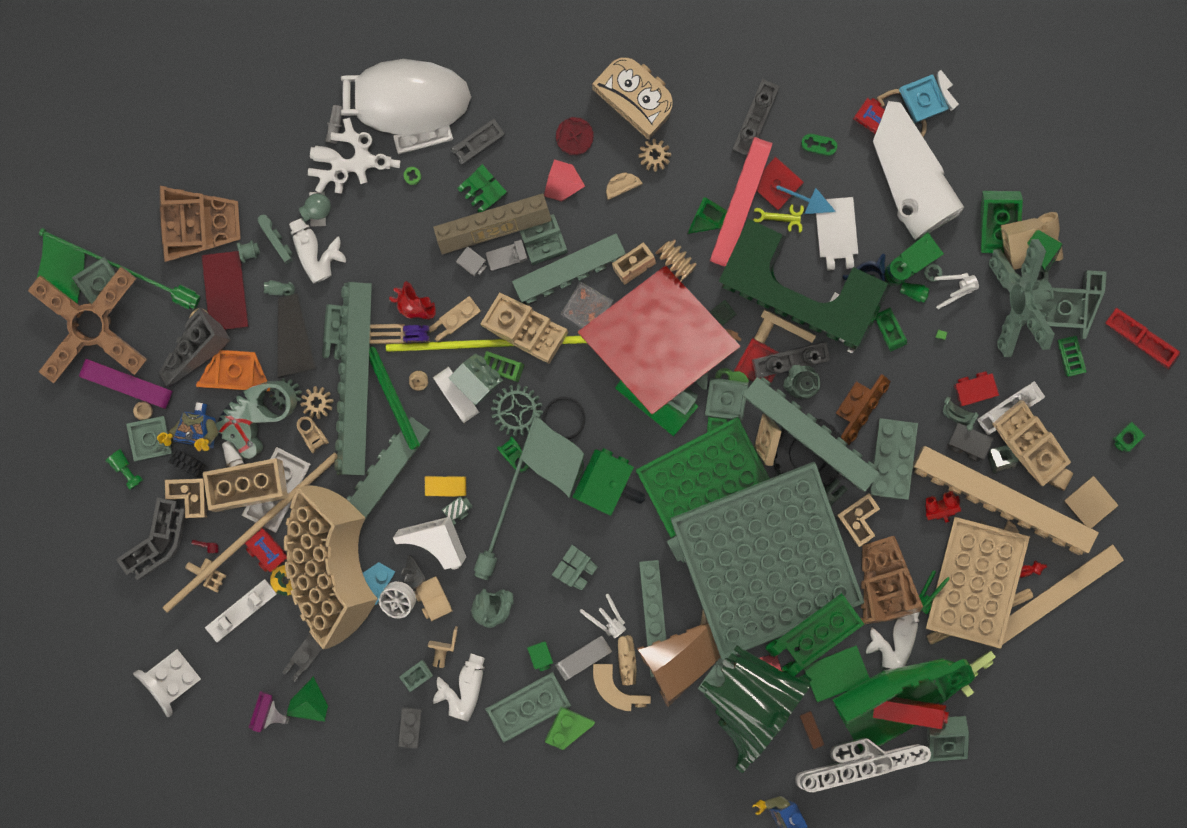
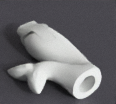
(307, 250)
(904, 638)
(469, 685)

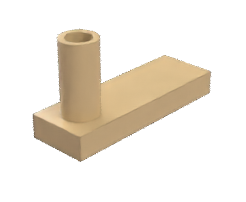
(771, 319)

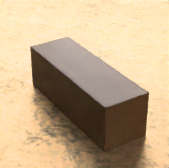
(811, 730)

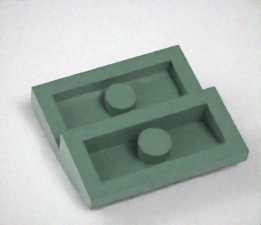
(544, 241)

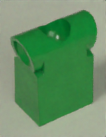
(912, 260)

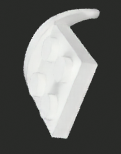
(169, 680)

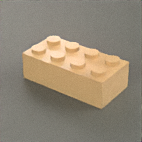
(245, 485)

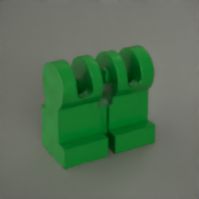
(482, 180)

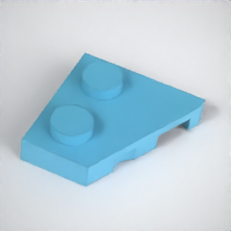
(378, 578)

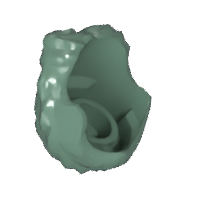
(797, 379)

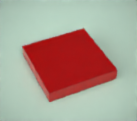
(754, 350)

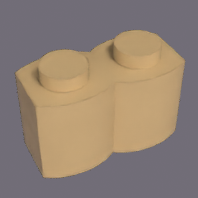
(433, 599)

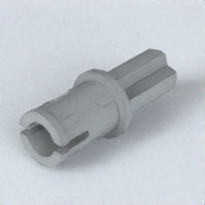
(334, 125)

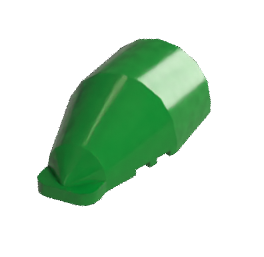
(925, 682)

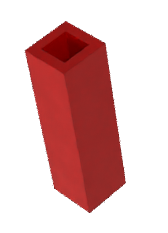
(912, 712)

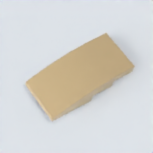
(524, 328)
(1031, 443)

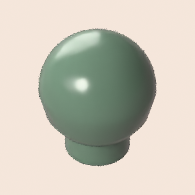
(316, 207)

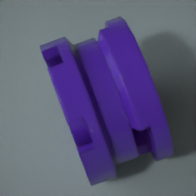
(416, 331)

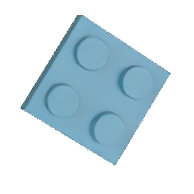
(923, 98)

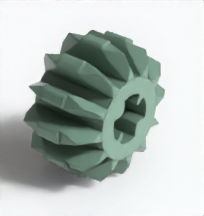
(277, 395)

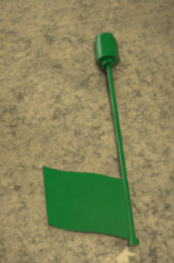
(64, 260)

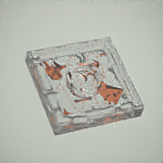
(585, 305)

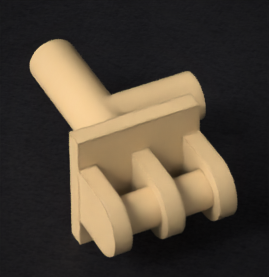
(211, 578)

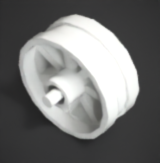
(397, 600)

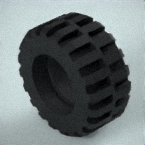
(783, 462)

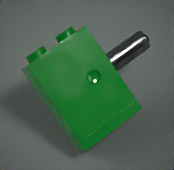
(605, 482)

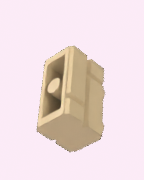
(633, 263)

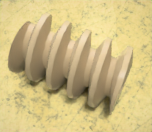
(676, 259)

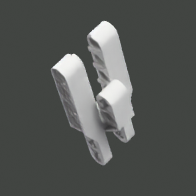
(875, 760)

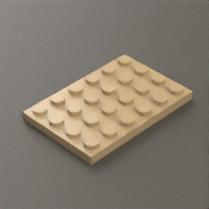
(982, 584)

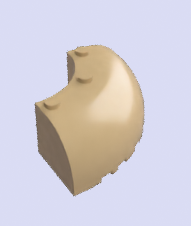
(326, 564)

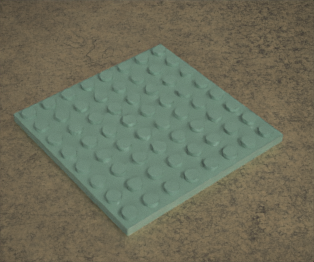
(765, 558)

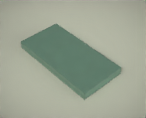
(527, 707)

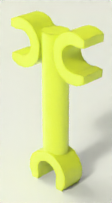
(794, 218)

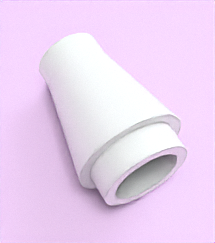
(232, 455)

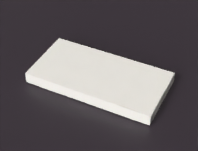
(295, 472)

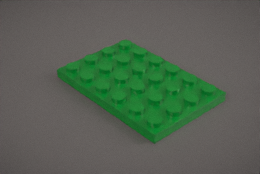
(702, 471)

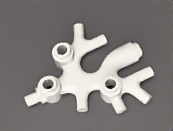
(358, 163)

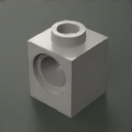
(472, 262)

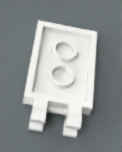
(838, 233)

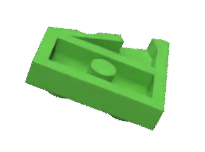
(567, 728)

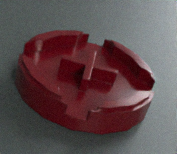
(574, 136)

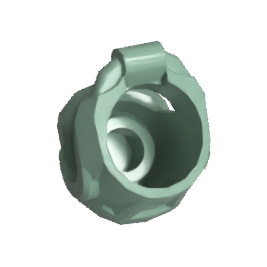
(491, 608)

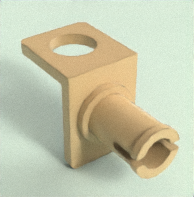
(441, 649)

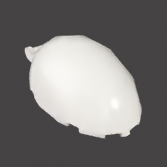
(406, 96)

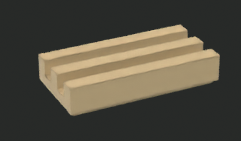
(387, 326)

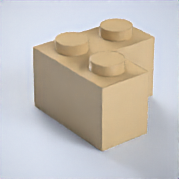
(192, 491)
(854, 519)

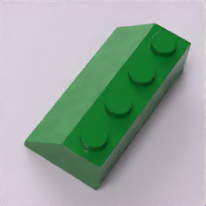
(666, 417)

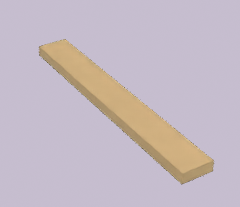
(1062, 591)

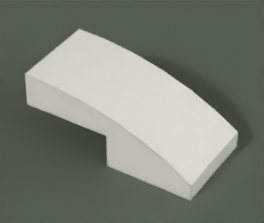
(945, 84)

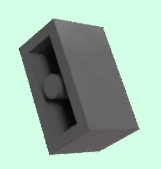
(970, 442)
(410, 727)

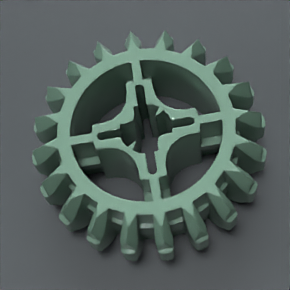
(500, 414)

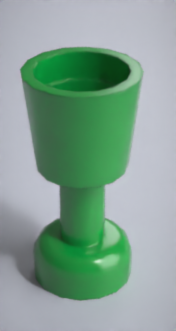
(119, 463)

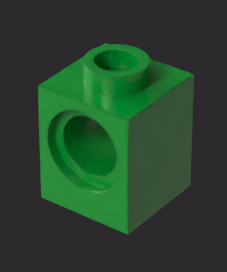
(1136, 435)
(540, 656)

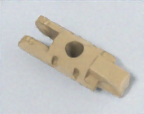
(627, 660)

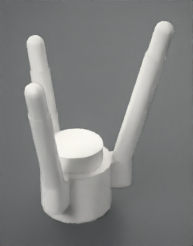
(967, 285)
(615, 627)

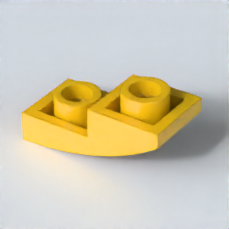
(445, 486)

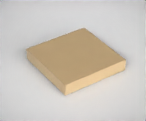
(767, 440)
(1091, 502)

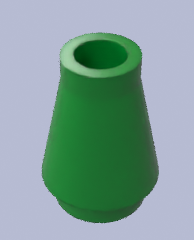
(915, 291)

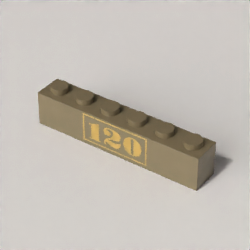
(492, 223)

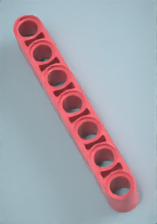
(741, 201)

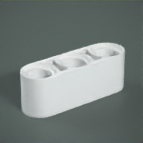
(460, 402)

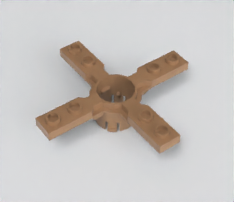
(75, 340)

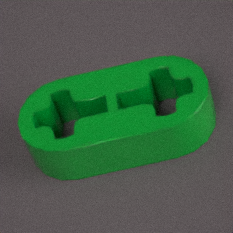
(820, 140)

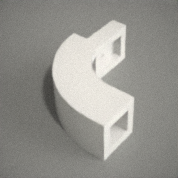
(1030, 394)

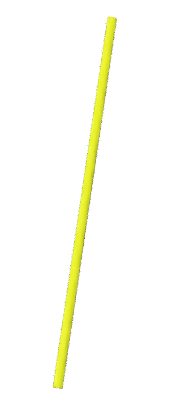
(465, 344)

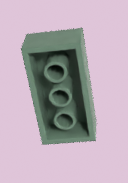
(894, 458)

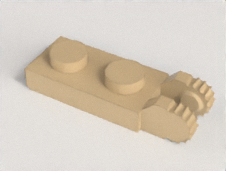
(456, 317)

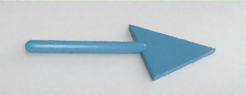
(816, 204)

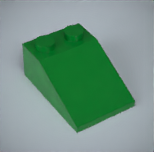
(997, 210)

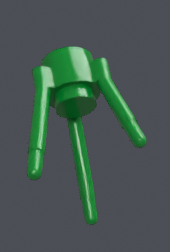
(928, 600)

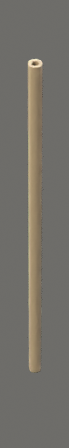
(247, 535)

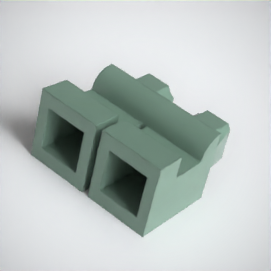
(580, 562)

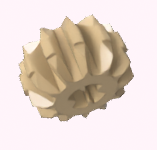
(659, 150)
(311, 398)

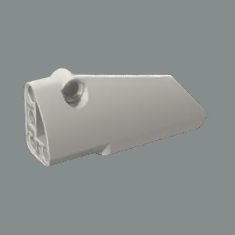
(914, 174)

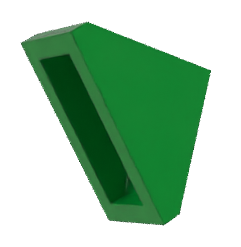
(708, 217)
(1051, 246)
(308, 703)

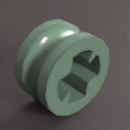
(934, 267)

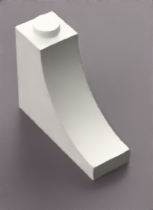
(436, 537)

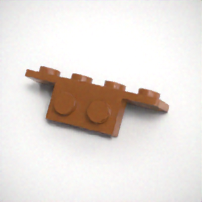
(859, 405)

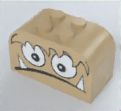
(635, 95)

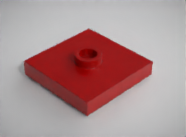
(777, 175)

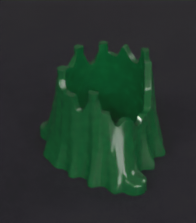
(754, 702)

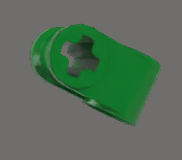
(512, 454)

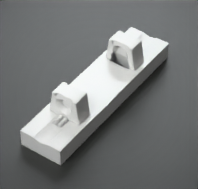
(241, 610)

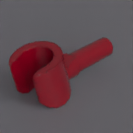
(211, 547)

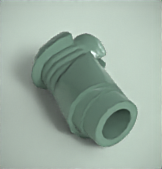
(278, 288)

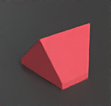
(562, 181)

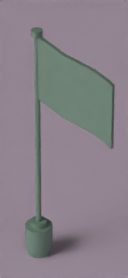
(549, 457)

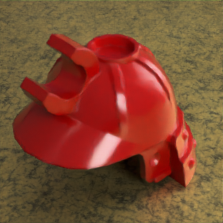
(411, 305)

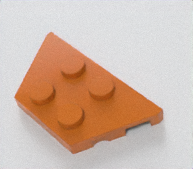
(233, 371)

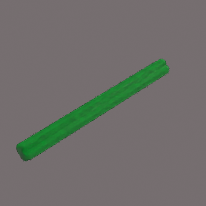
(393, 399)

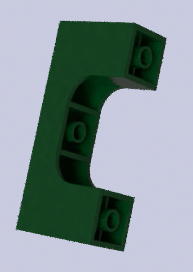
(752, 273)

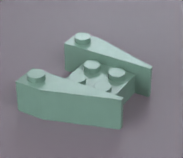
(1076, 306)

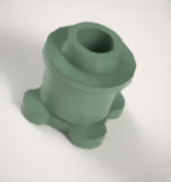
(248, 250)

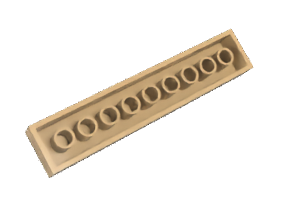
(1005, 500)

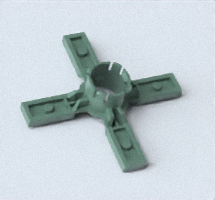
(1026, 298)

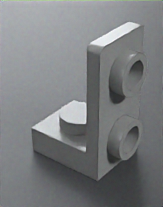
(506, 256)

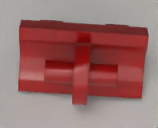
(944, 508)

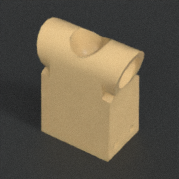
(1019, 233)

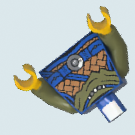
(193, 430)
(784, 812)

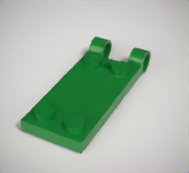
(817, 634)

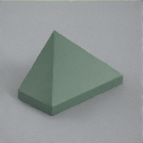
(416, 675)

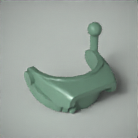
(969, 417)

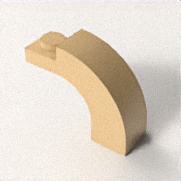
(604, 683)

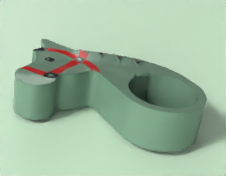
(241, 416)

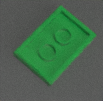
(836, 673)

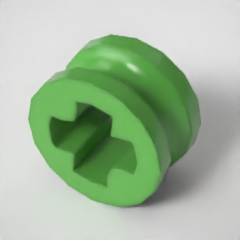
(417, 172)

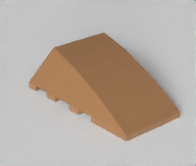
(195, 222)
(887, 583)
(680, 660)

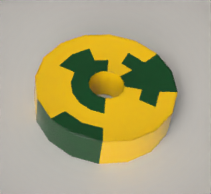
(277, 583)

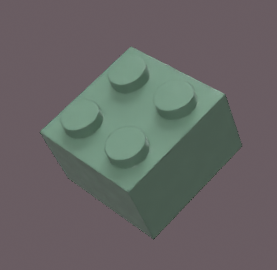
(476, 378)

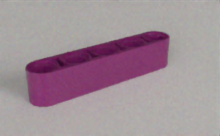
(125, 383)

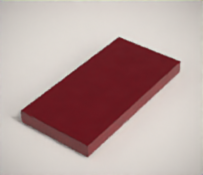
(225, 289)

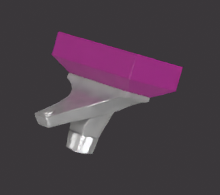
(265, 713)

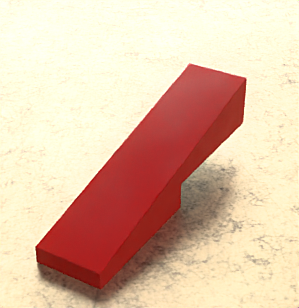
(1143, 338)

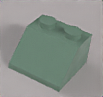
(950, 741)

